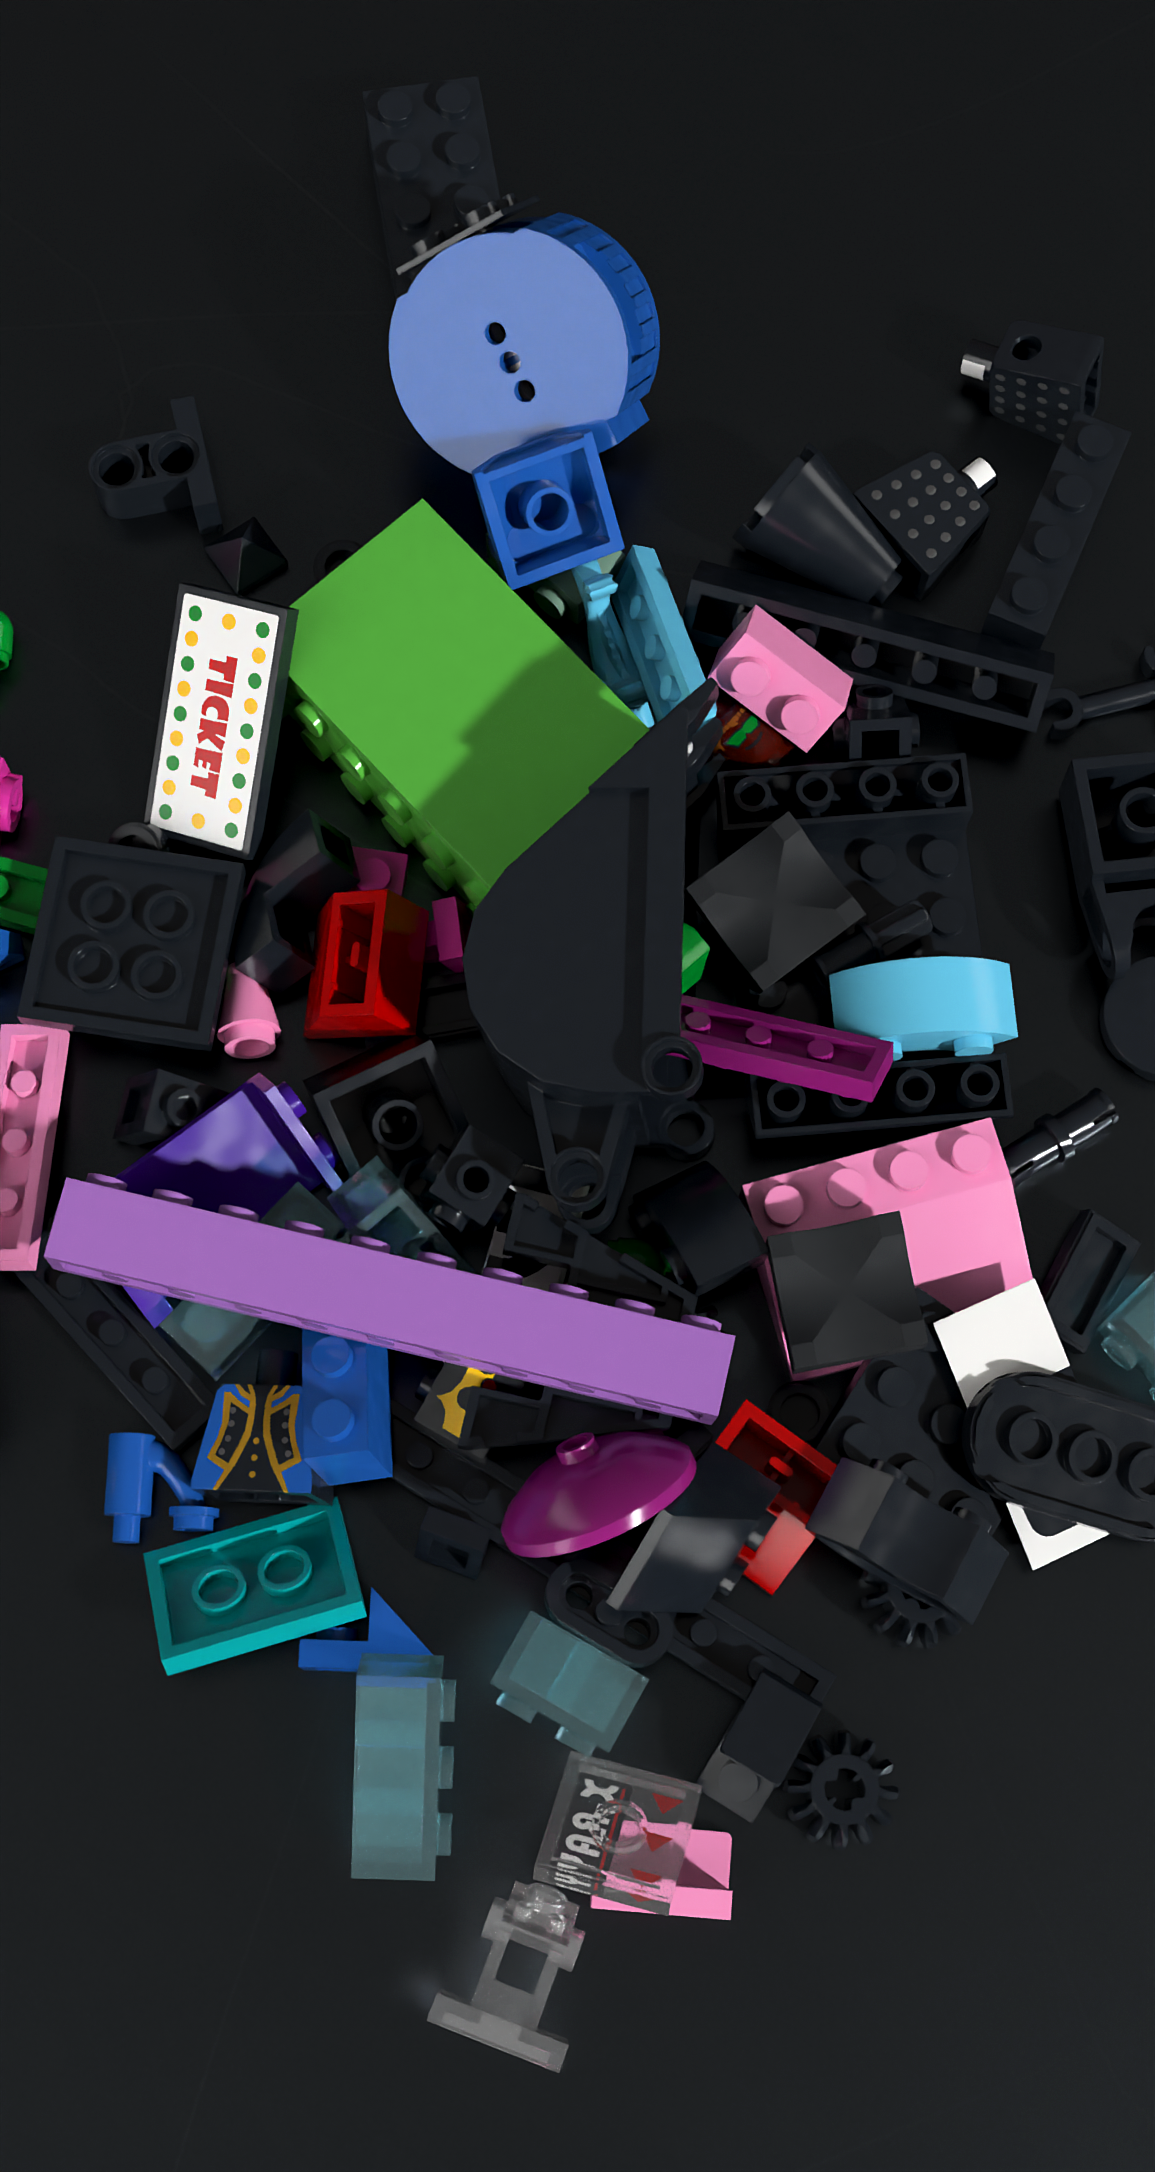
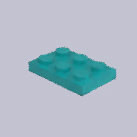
(252, 1586)

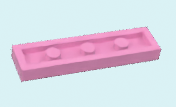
(30, 1101)

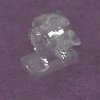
(505, 2014)

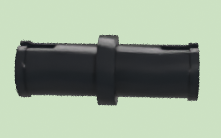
(1058, 1135)

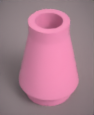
(247, 1017)

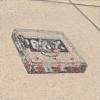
(618, 1833)

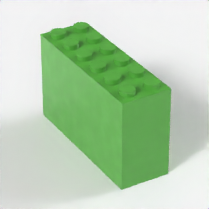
(448, 702)

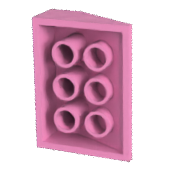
(951, 1202)

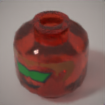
(748, 739)

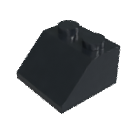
(699, 1538)

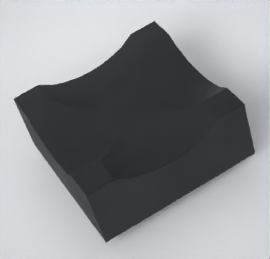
(774, 902)
(846, 1292)

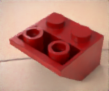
(366, 966)
(802, 1478)

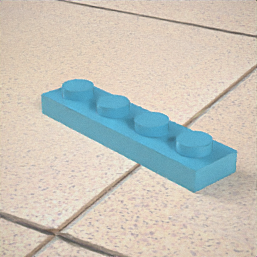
(656, 633)

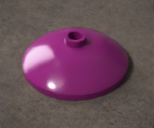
(595, 1491)

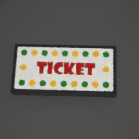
(220, 719)

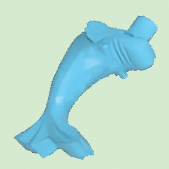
(607, 642)

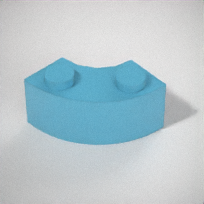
(927, 1004)

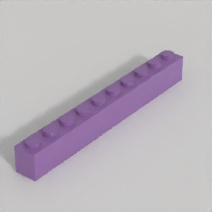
(390, 1299)

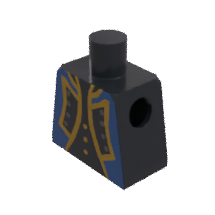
(257, 1441)

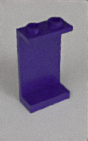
(237, 1155)

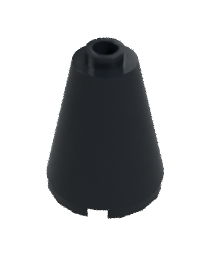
(822, 532)

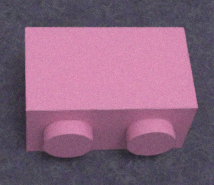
(781, 679)

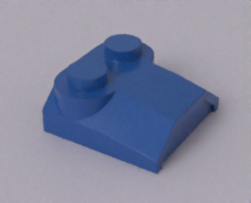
(547, 507)

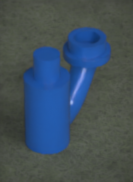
(129, 1487)

